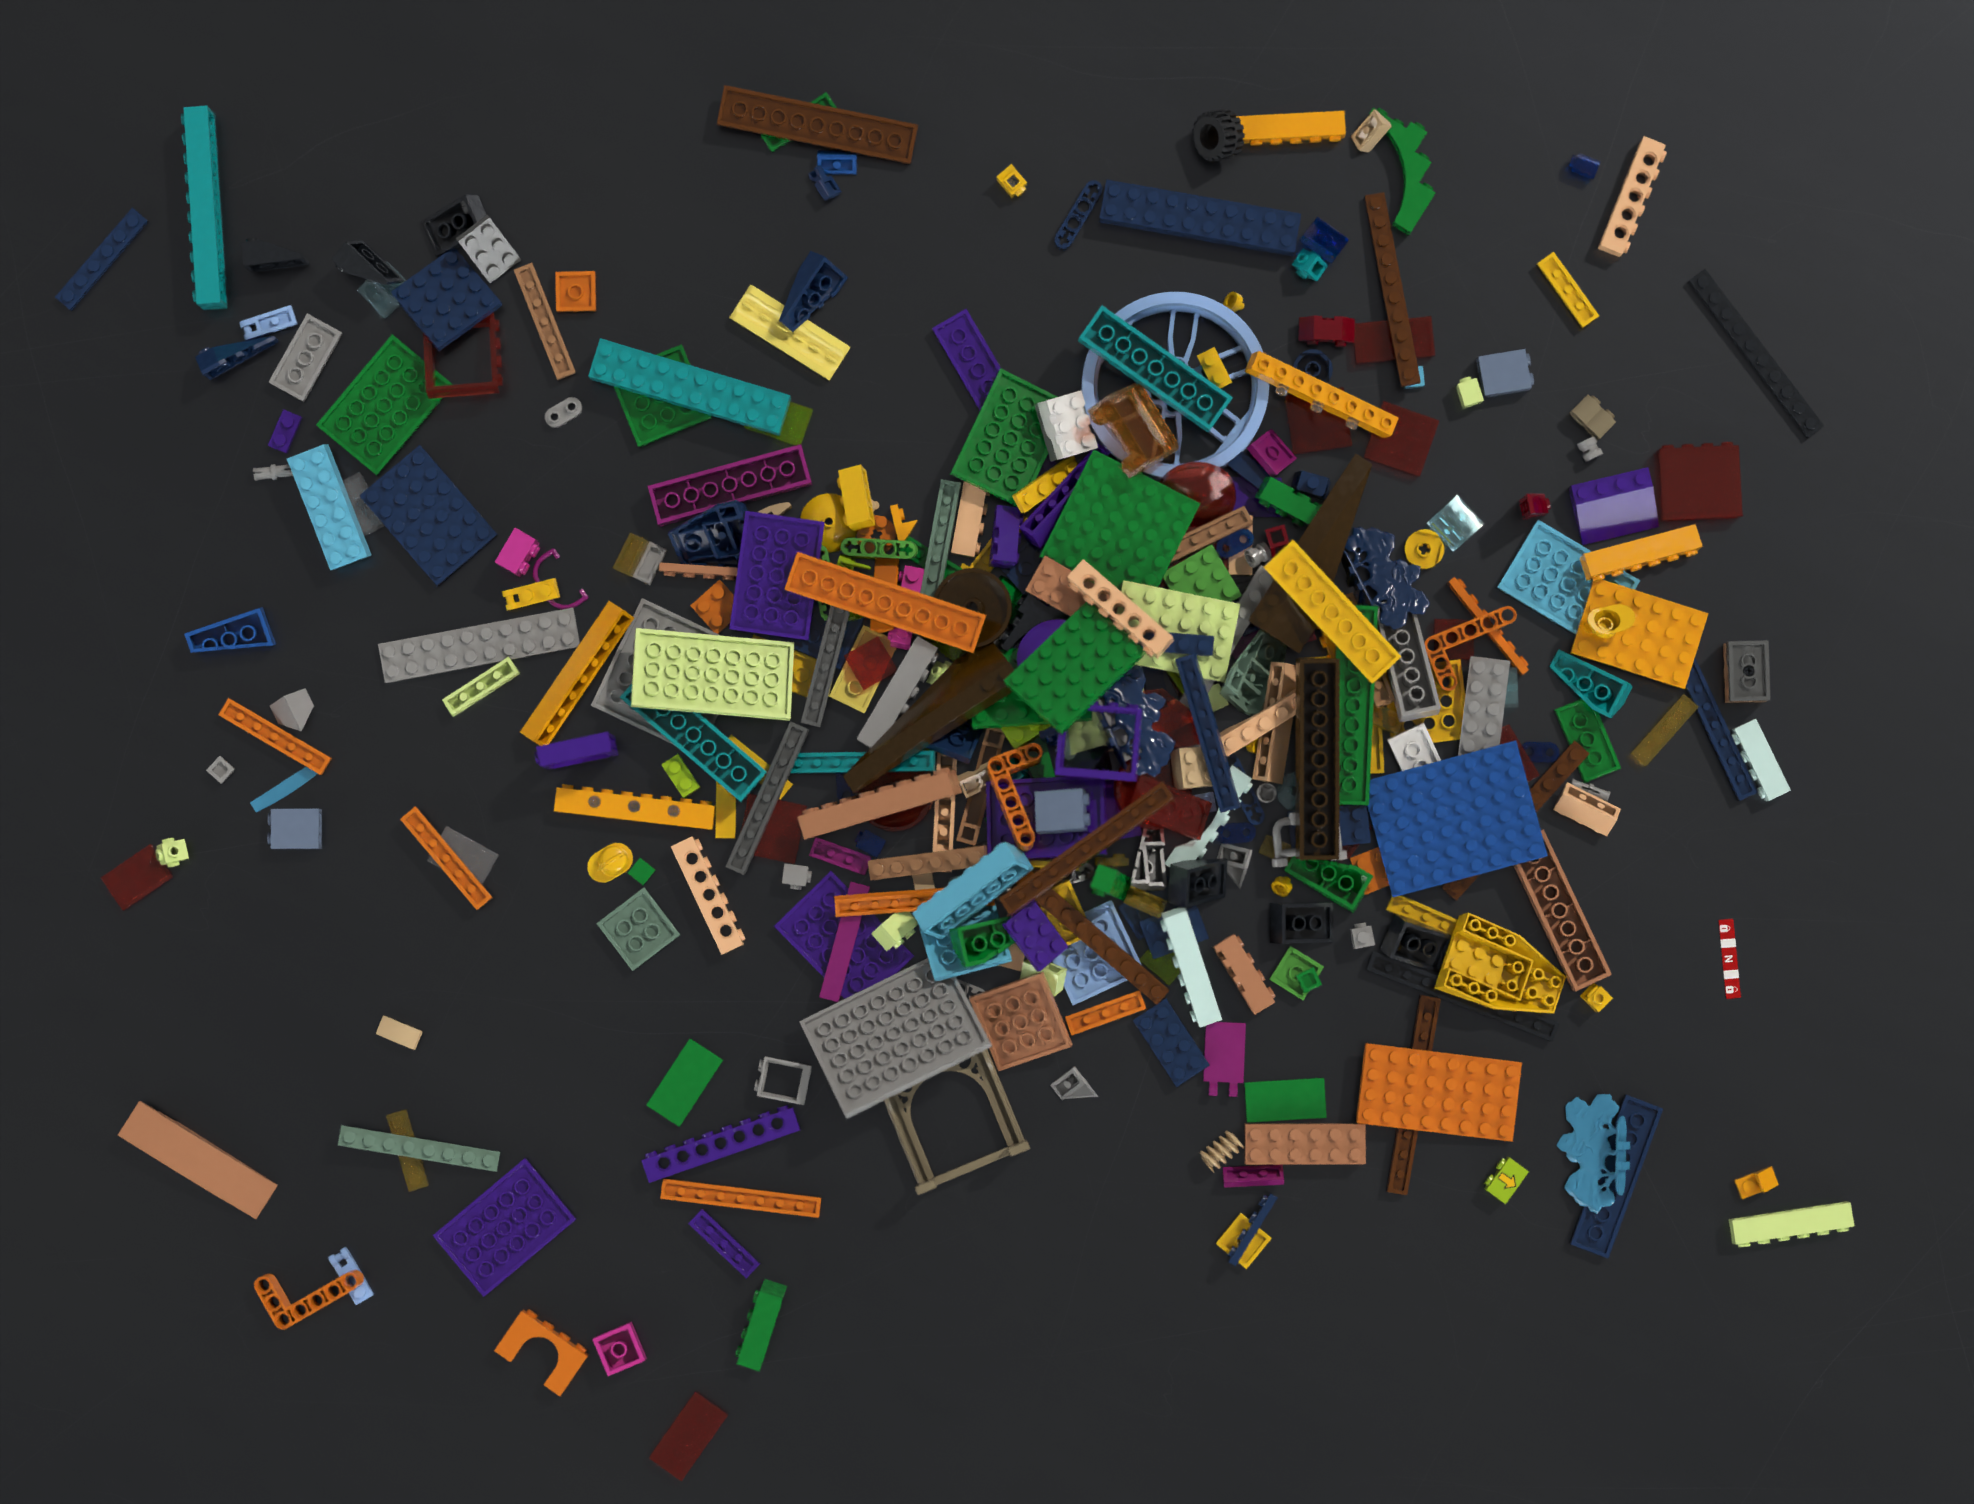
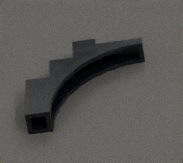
(1031, 614)

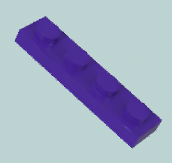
(724, 1243)

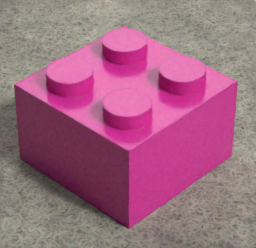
(518, 552)
(619, 1348)

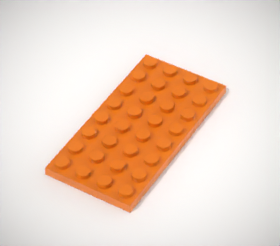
(1438, 1092)

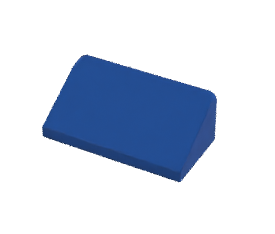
(837, 161)

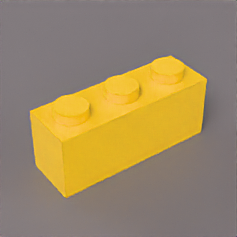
(856, 498)

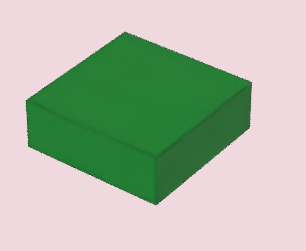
(641, 871)
(1308, 980)

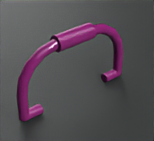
(535, 575)

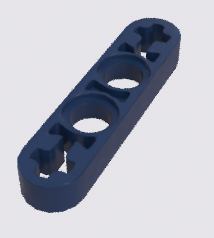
(1077, 214)
(1255, 800)

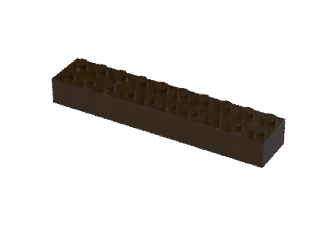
(1317, 758)

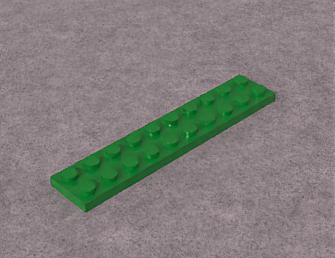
(1355, 726)

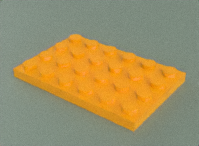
(1657, 644)

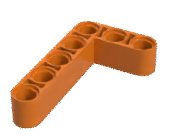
(1462, 637)
(1010, 793)
(309, 1302)

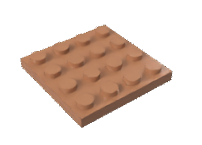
(1021, 1021)

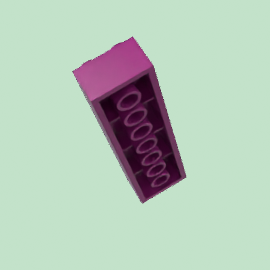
(740, 481)

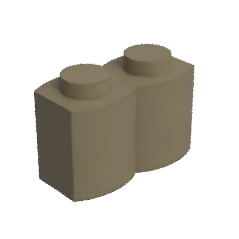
(1592, 416)

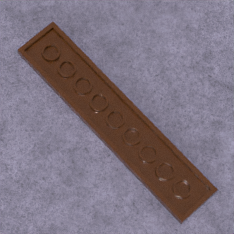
(817, 124)

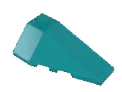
(1596, 687)

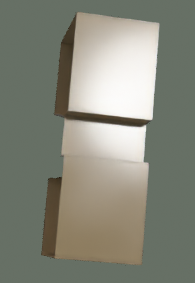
(974, 780)

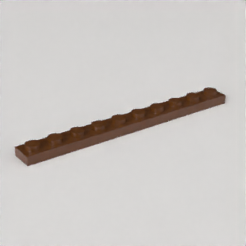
(1392, 289)
(1540, 793)
(1086, 848)
(1101, 943)
(1406, 1138)

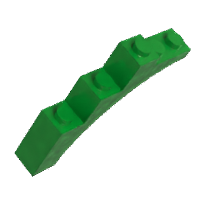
(1414, 166)

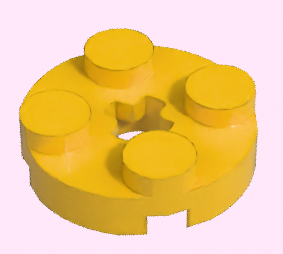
(1433, 542)

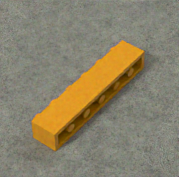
(1293, 127)
(1641, 552)

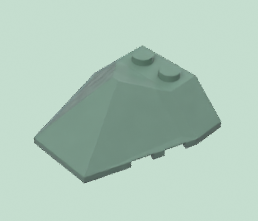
(1248, 677)

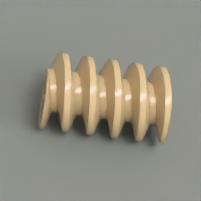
(1221, 1150)

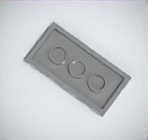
(305, 357)

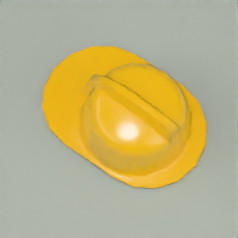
(1610, 620)
(610, 862)

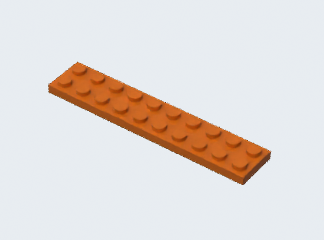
(885, 602)

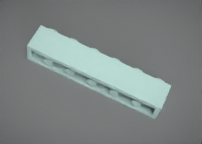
(1191, 967)

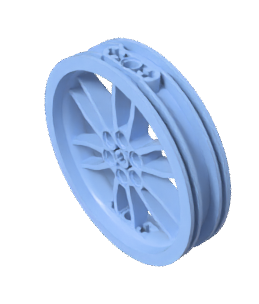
(1247, 343)

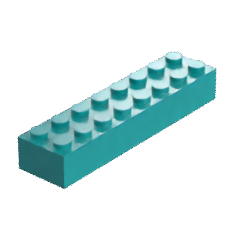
(1154, 369)
(705, 747)

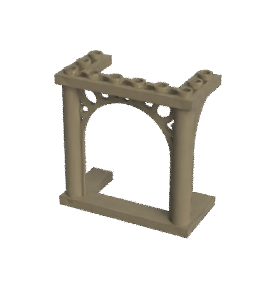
(1000, 1106)

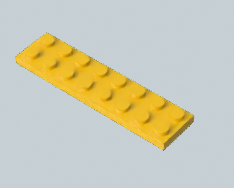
(1332, 611)

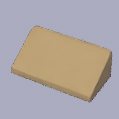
(1370, 131)

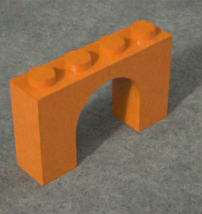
(569, 1355)

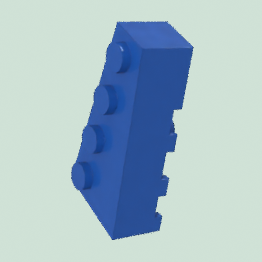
(240, 631)

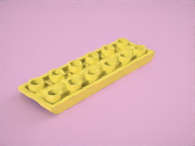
(806, 344)

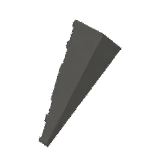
(1149, 866)

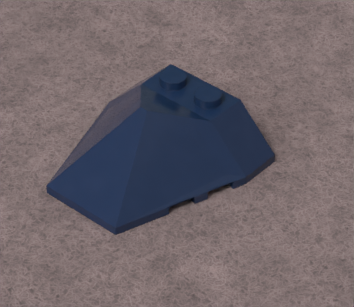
(711, 536)

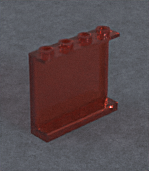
(1700, 482)

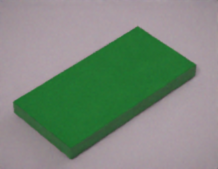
(1585, 726)
(684, 1082)
(1285, 1100)

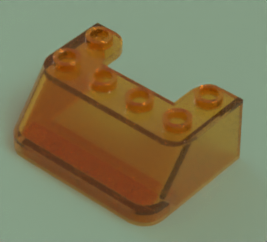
(1137, 427)

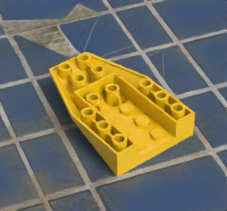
(1498, 969)

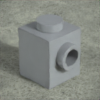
(796, 876)
(1362, 936)

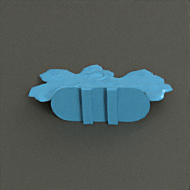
(1590, 1147)

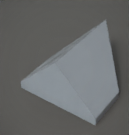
(293, 709)
(1237, 861)
(1072, 1086)

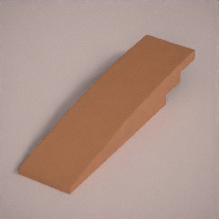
(197, 1159)

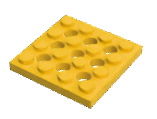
(1440, 732)

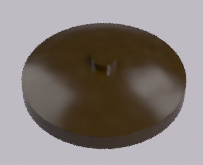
(981, 593)

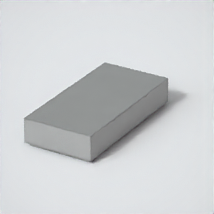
(649, 563)

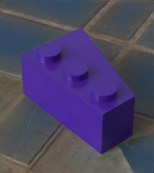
(1005, 537)

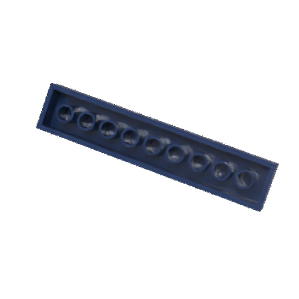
(1200, 217)

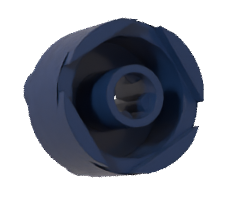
(1318, 361)

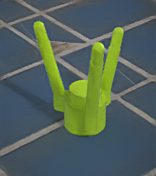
(850, 562)

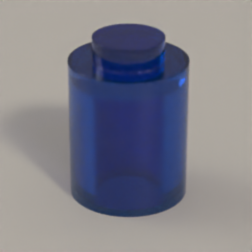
(1584, 165)

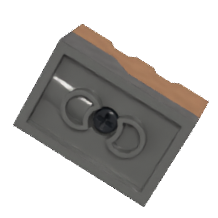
(1746, 671)

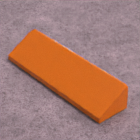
(886, 570)

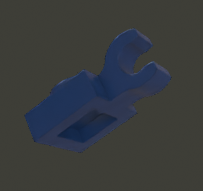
(825, 185)

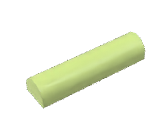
(481, 686)

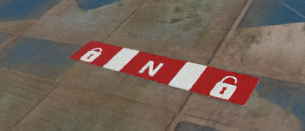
(1729, 958)

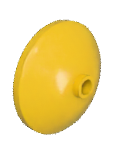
(825, 507)

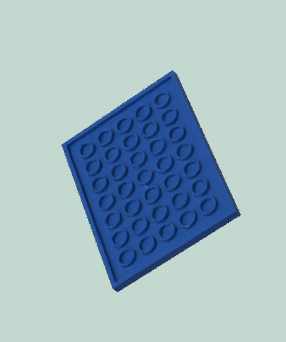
(1455, 819)

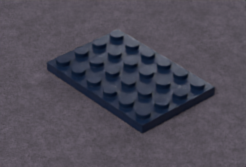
(428, 515)

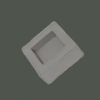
(221, 769)

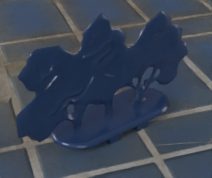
(1387, 577)
(1155, 745)

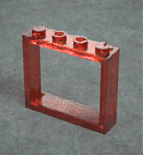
(465, 389)

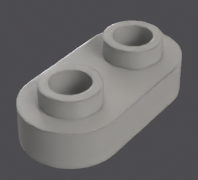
(564, 414)

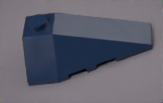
(812, 287)
(222, 358)

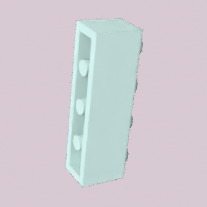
(1760, 759)

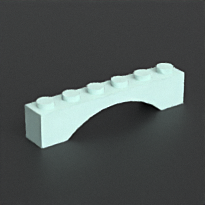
(1196, 849)

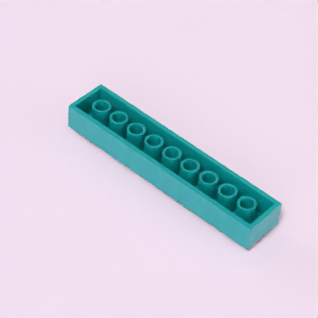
(204, 208)
(689, 387)

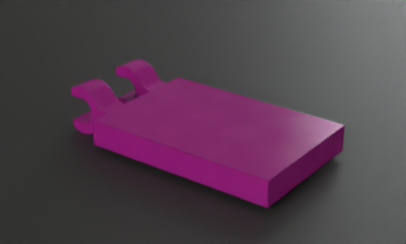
(1225, 1054)

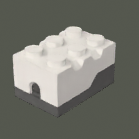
(1065, 426)

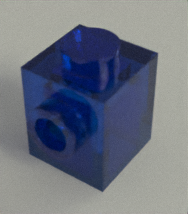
(870, 843)

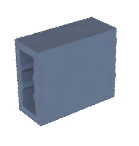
(1504, 373)
(1061, 811)
(295, 829)

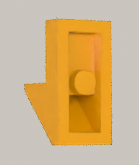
(903, 530)
(1756, 1182)

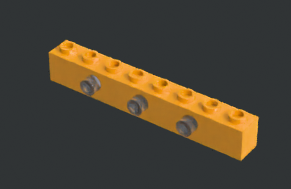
(1321, 395)
(635, 808)

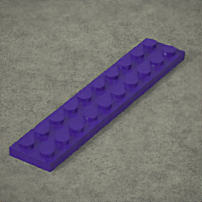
(972, 360)

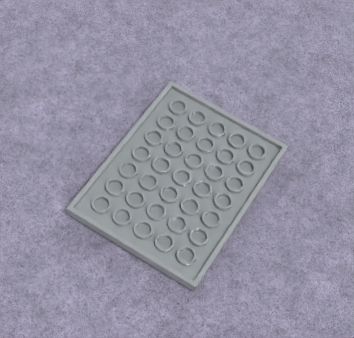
(893, 1036)

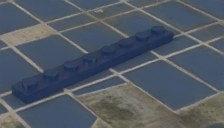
(1208, 733)
(1719, 734)

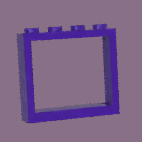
(1110, 707)
(576, 751)

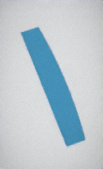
(283, 789)

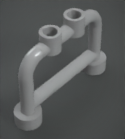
(1281, 855)

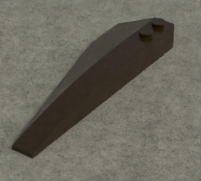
(1324, 544)
(954, 698)

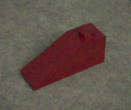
(1534, 505)

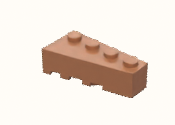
(1243, 973)

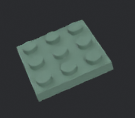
(638, 929)

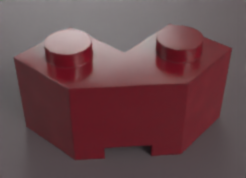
(1333, 330)

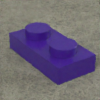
(285, 431)

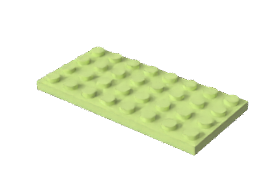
(712, 674)

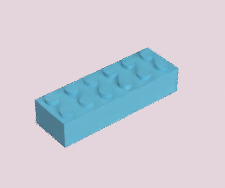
(329, 507)
(972, 890)

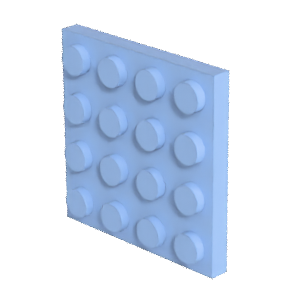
(1086, 970)

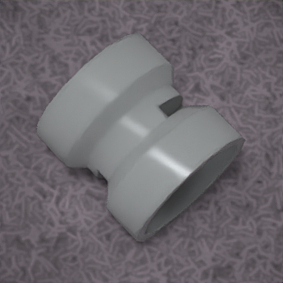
(1590, 449)
(1256, 555)
(1266, 793)

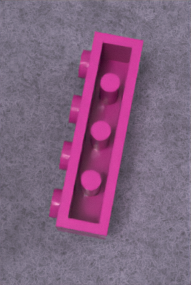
(911, 579)

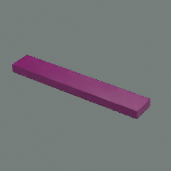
(842, 950)

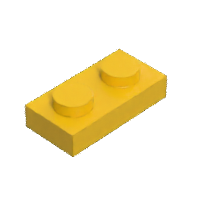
(1214, 368)

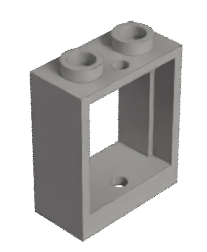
(804, 1082)

